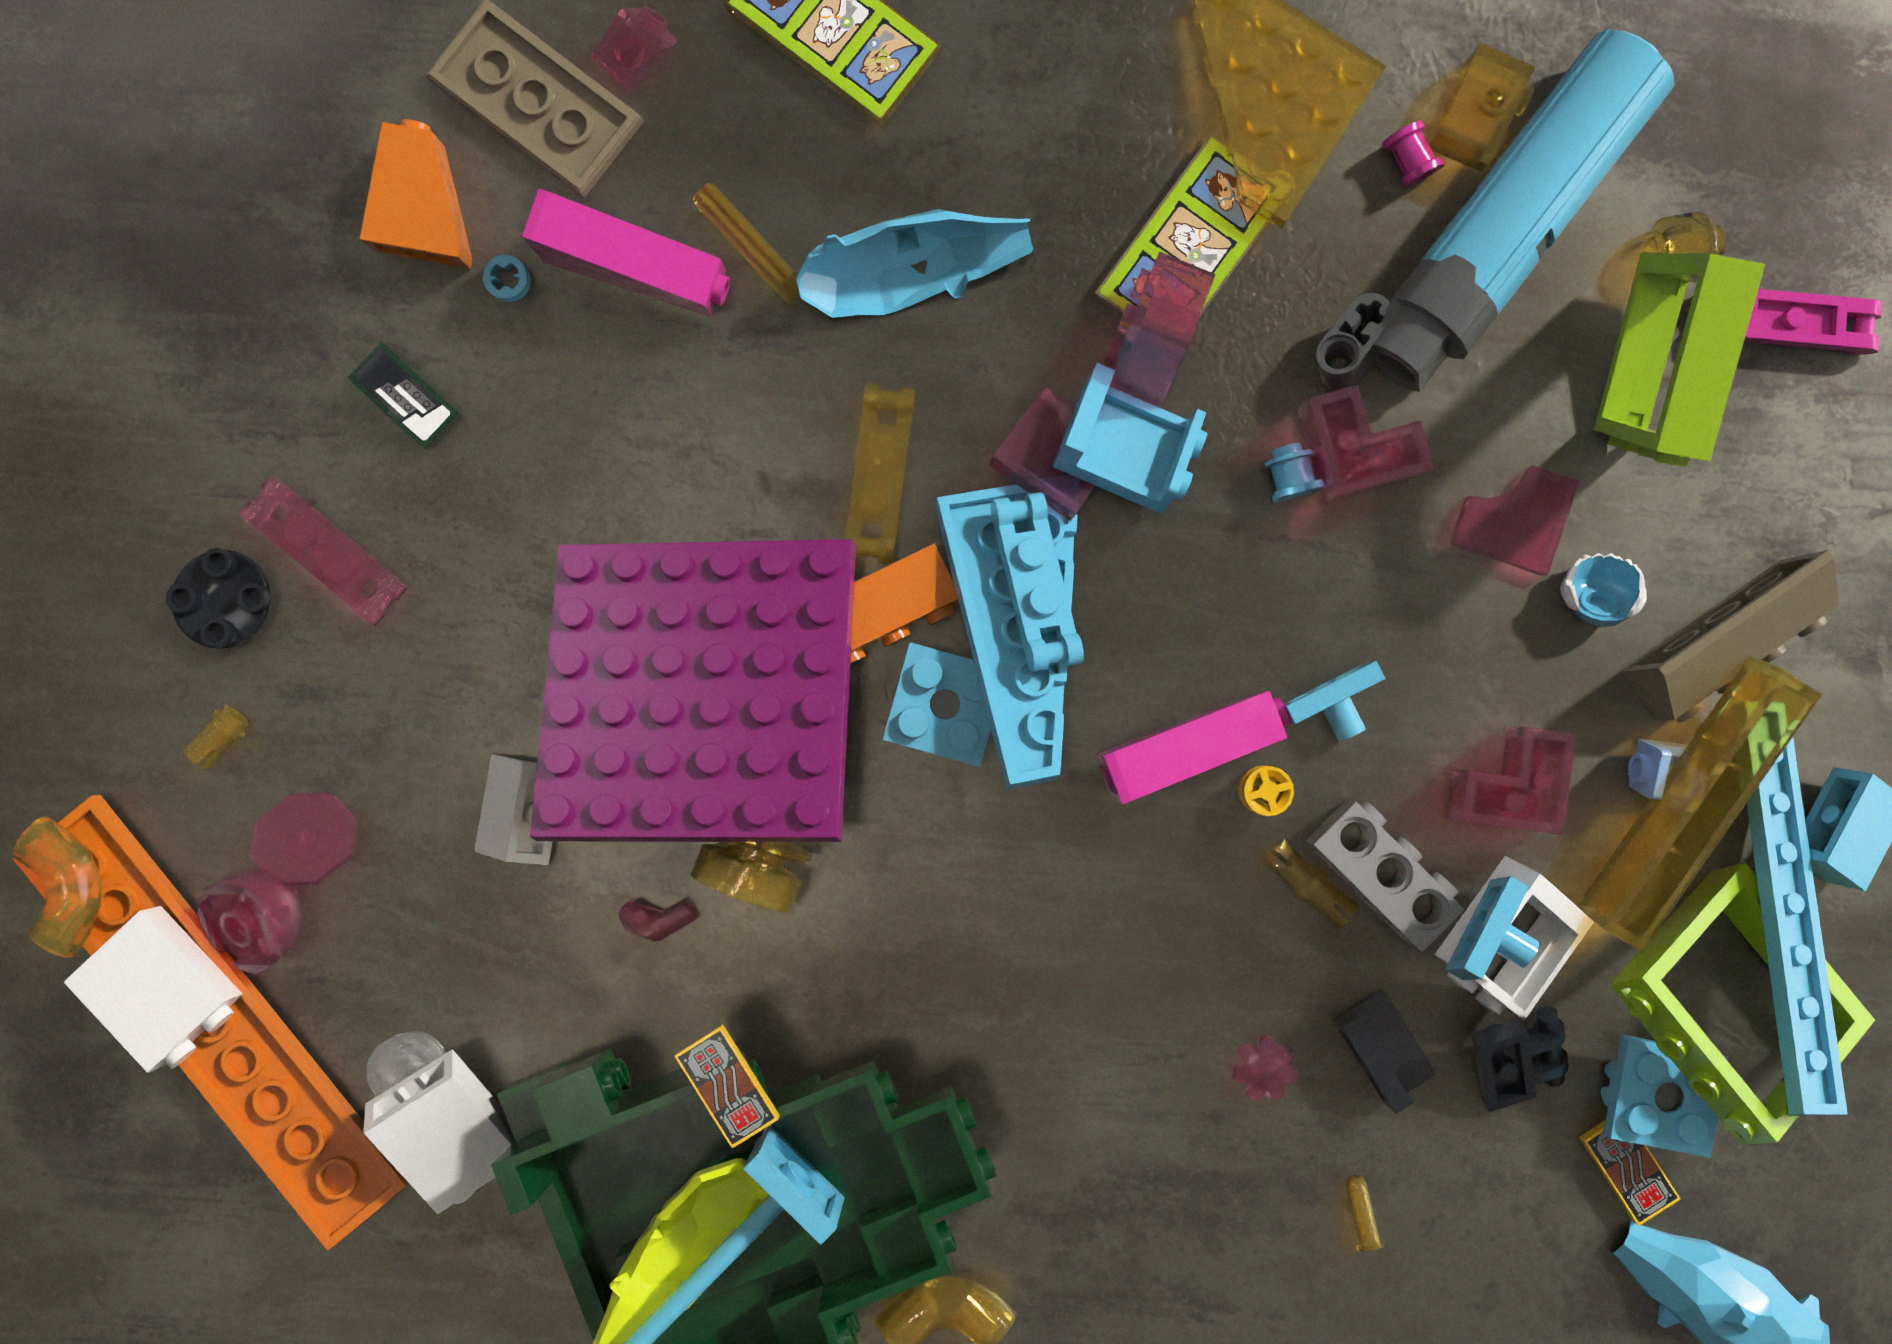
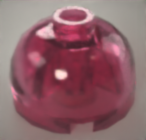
(251, 918)

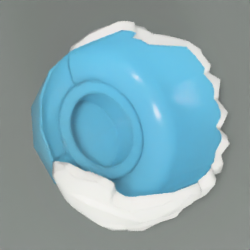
(1604, 589)

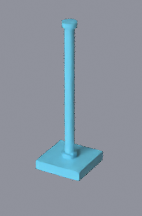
(791, 1187)

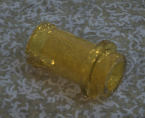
(216, 736)

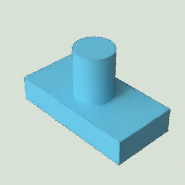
(1335, 700)
(1492, 932)

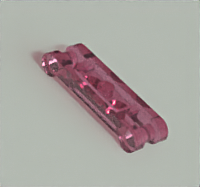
(323, 550)

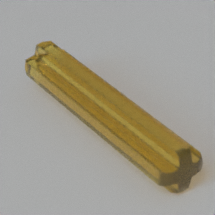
(748, 242)

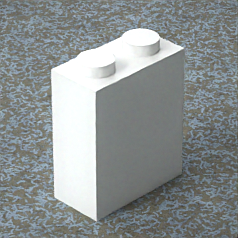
(154, 989)
(440, 1131)

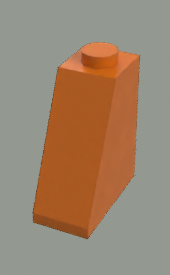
(413, 199)

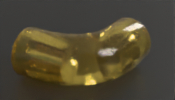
(70, 886)
(946, 1304)

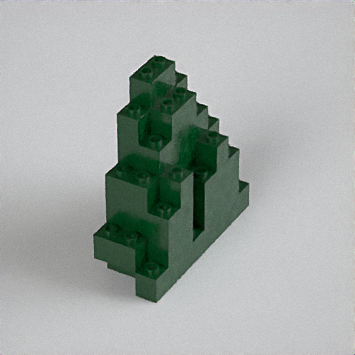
(615, 1155)

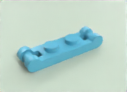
(1035, 582)

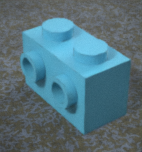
(1853, 840)

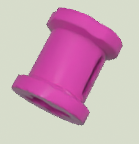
(1413, 153)

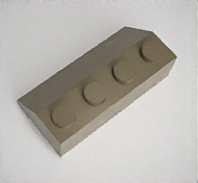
(1751, 621)

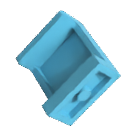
(1129, 444)

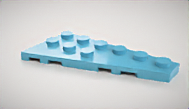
(1019, 703)

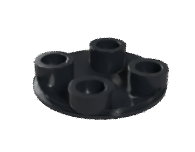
(220, 599)

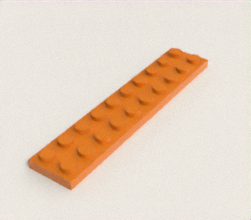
(253, 1063)

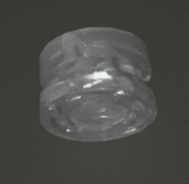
(400, 1058)

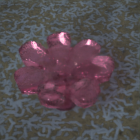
(1259, 1065)

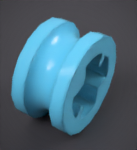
(506, 262)

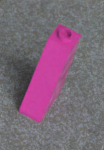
(624, 254)
(1193, 746)

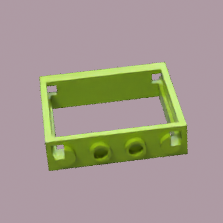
(1704, 360)
(1680, 1037)

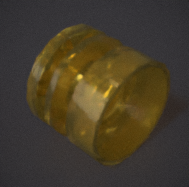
(752, 872)

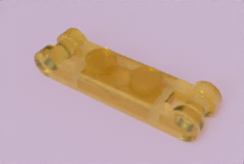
(880, 471)

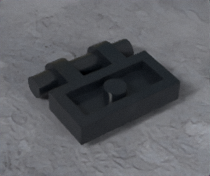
(1506, 1063)

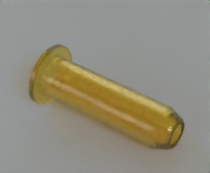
(1363, 1214)

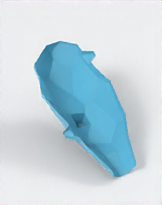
(873, 267)
(1717, 1292)

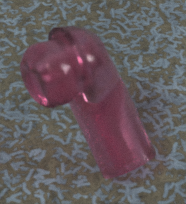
(654, 923)

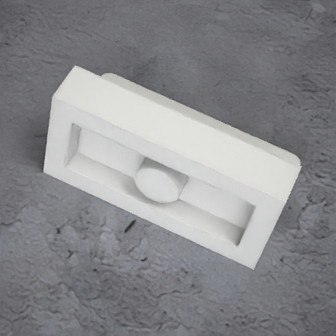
(508, 813)

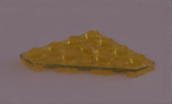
(1281, 95)

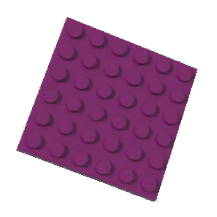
(696, 693)

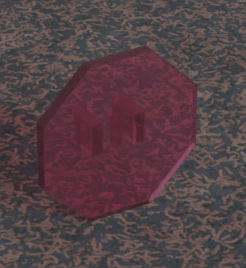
(304, 838)

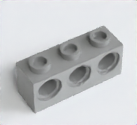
(1389, 901)

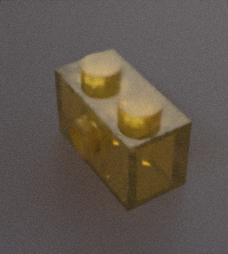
(1482, 107)

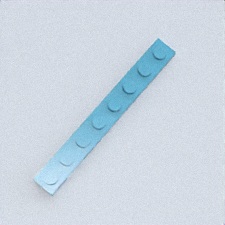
(1795, 943)

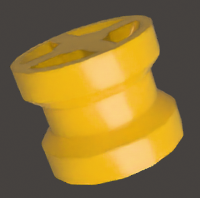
(1274, 788)

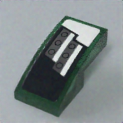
(402, 394)

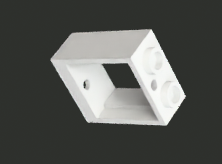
(1557, 930)

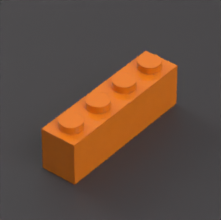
(900, 597)

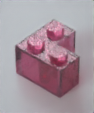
(1157, 328)
(1353, 458)
(1527, 793)

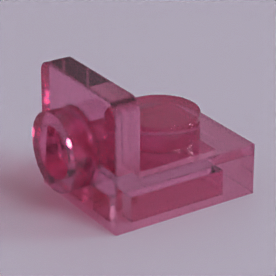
(633, 44)

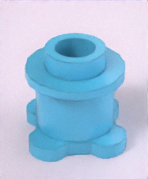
(1292, 472)

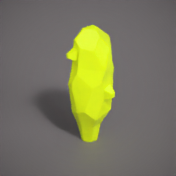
(678, 1243)

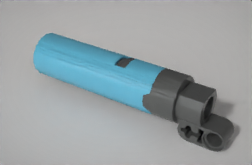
(1506, 221)

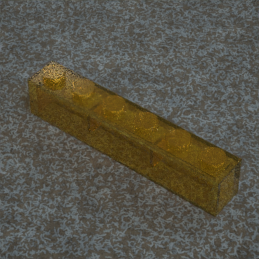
(1698, 801)

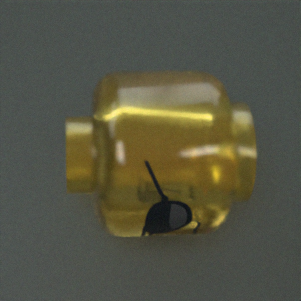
(1685, 234)

